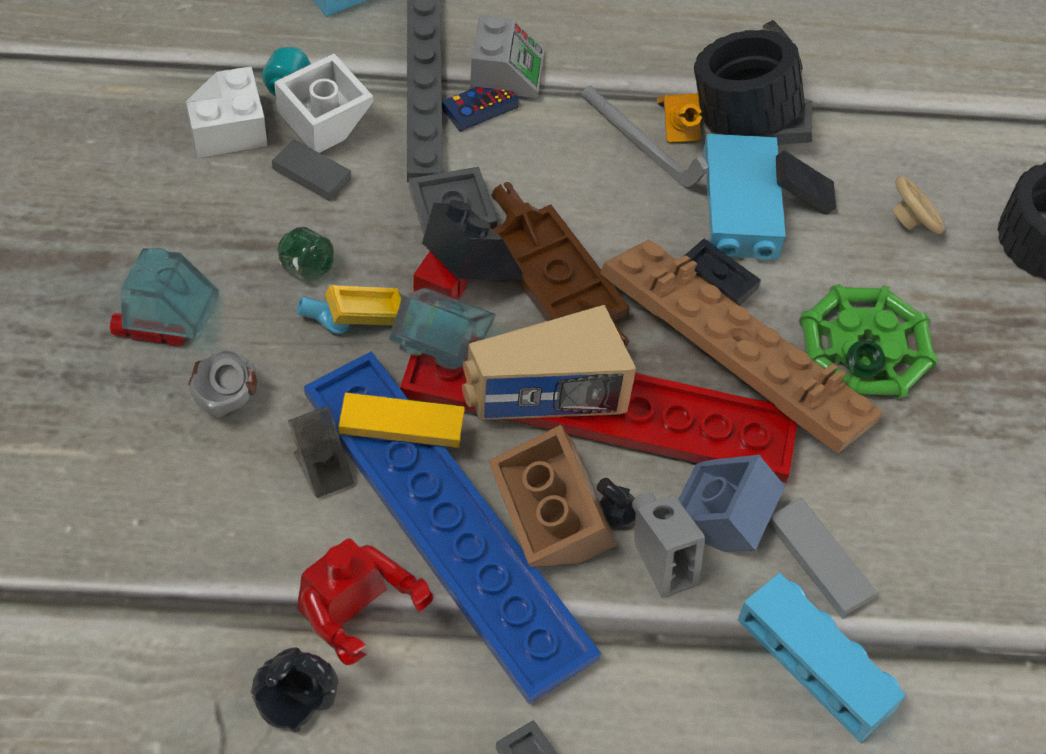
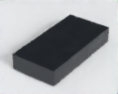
(805, 182)

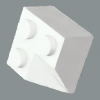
(322, 102)
(227, 114)

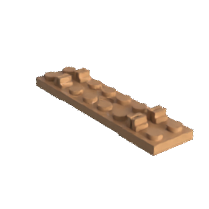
(743, 344)

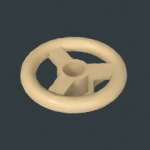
(916, 207)

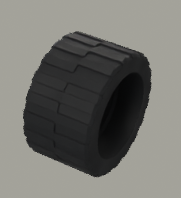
(749, 83)
(1021, 225)

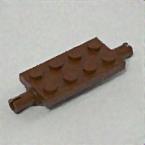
(554, 263)

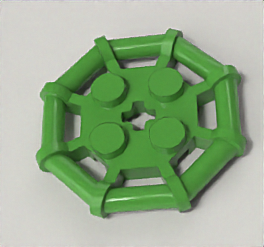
(874, 324)

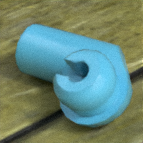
(320, 311)

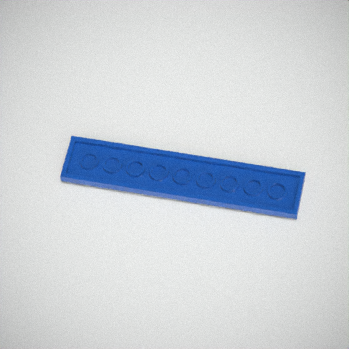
(462, 542)

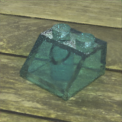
(166, 295)
(439, 326)

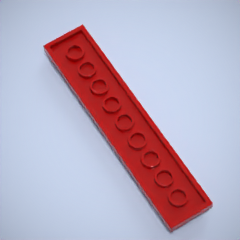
(660, 418)

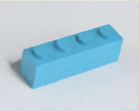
(821, 656)

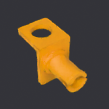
(681, 117)

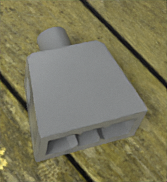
(668, 543)

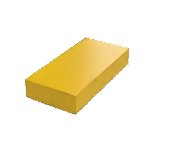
(363, 304)

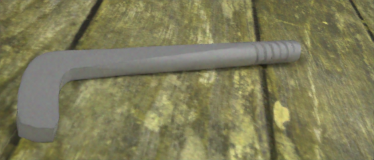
(683, 177)

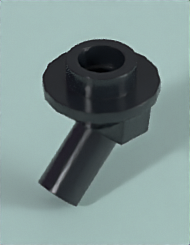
(616, 503)

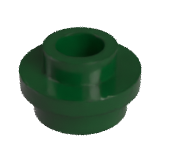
(870, 350)

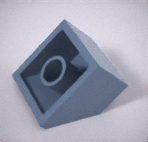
(732, 501)

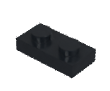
(723, 272)

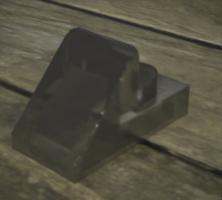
(320, 452)

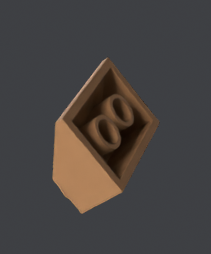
(552, 501)

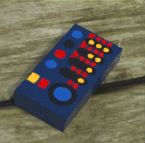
(478, 106)

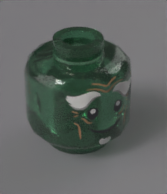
(305, 253)

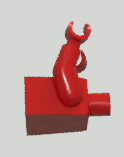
(344, 585)

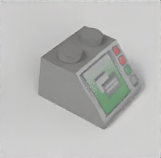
(506, 57)

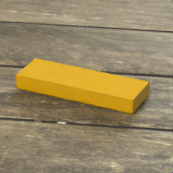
(401, 420)

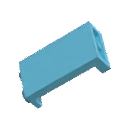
(744, 196)

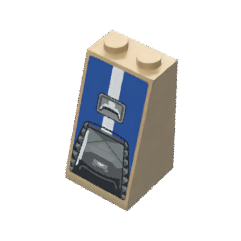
(551, 370)

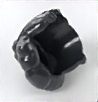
(293, 687)

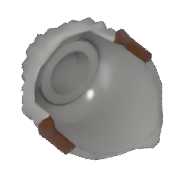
(223, 382)

